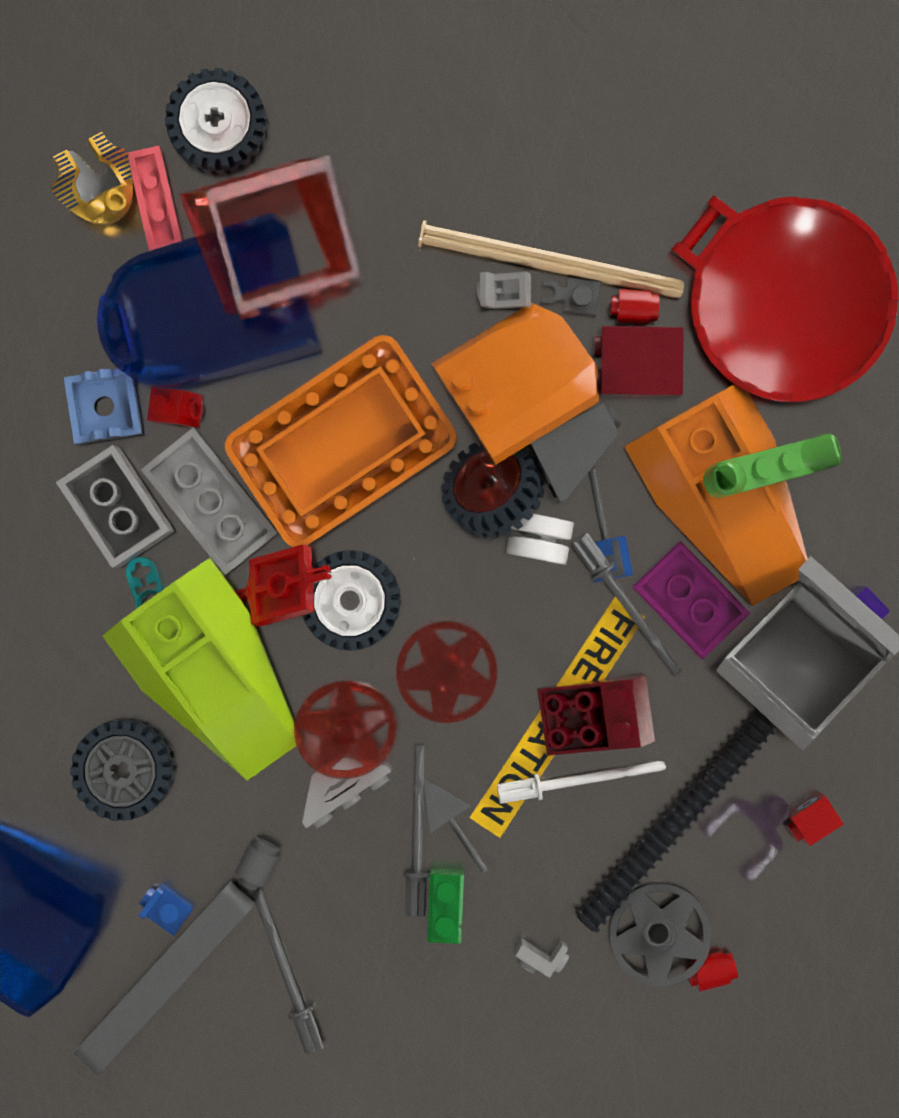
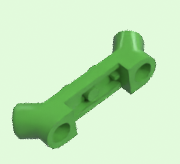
(772, 466)

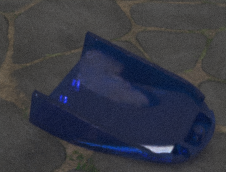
(169, 324)

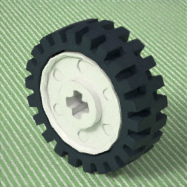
(237, 133)

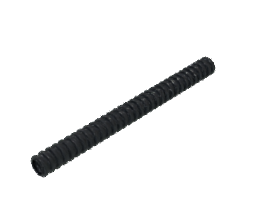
(675, 821)

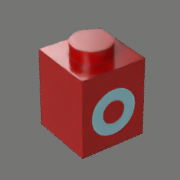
(813, 820)

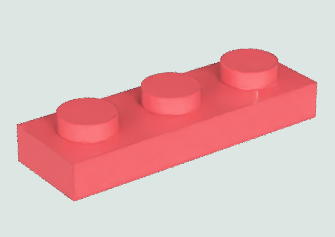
(154, 197)

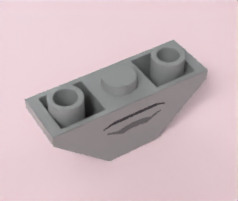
(329, 793)

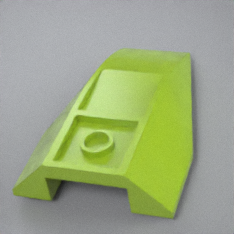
(208, 669)

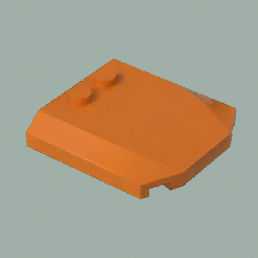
(520, 379)

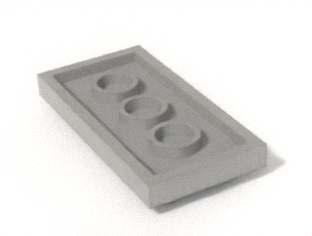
(209, 501)

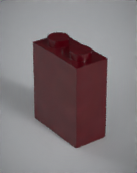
(640, 361)

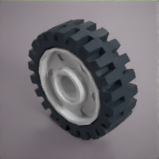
(377, 606)

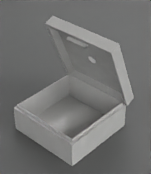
(810, 655)

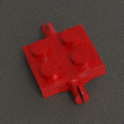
(282, 585)

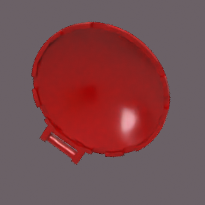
(791, 296)

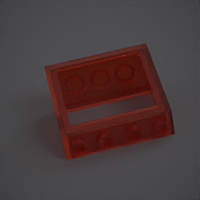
(323, 205)

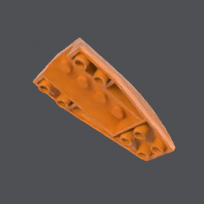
(745, 535)

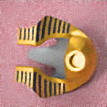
(94, 196)

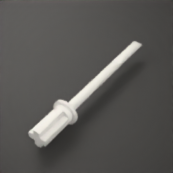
(533, 787)

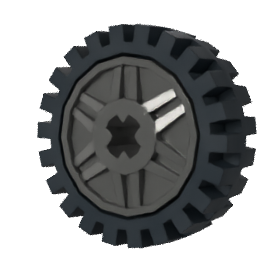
(127, 795)

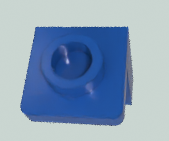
(165, 908)

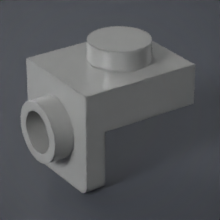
(504, 290)
(534, 959)

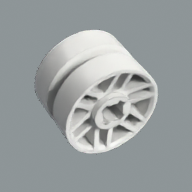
(541, 538)

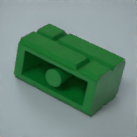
(445, 905)

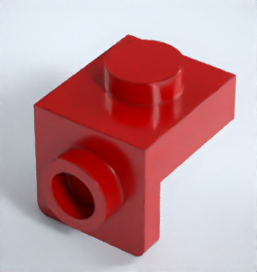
(175, 407)

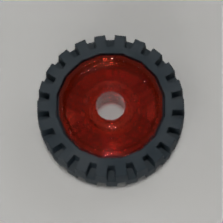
(491, 495)

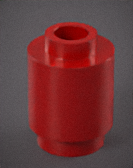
(635, 306)
(715, 972)

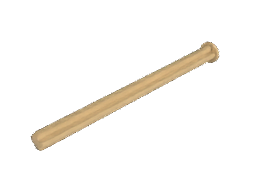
(550, 261)

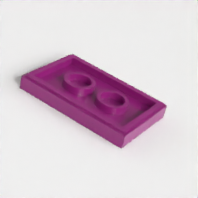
(690, 600)

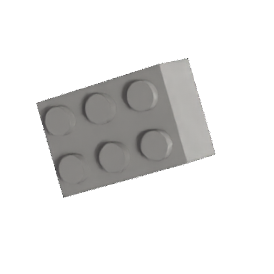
(115, 506)

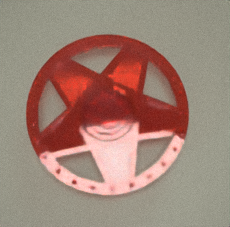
(446, 672)
(345, 730)

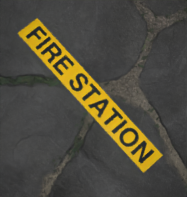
(530, 756)

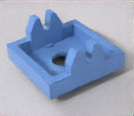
(82, 394)

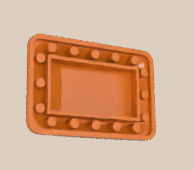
(340, 441)

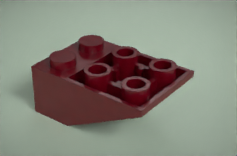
(596, 715)

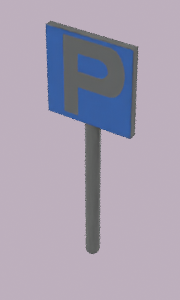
(614, 548)

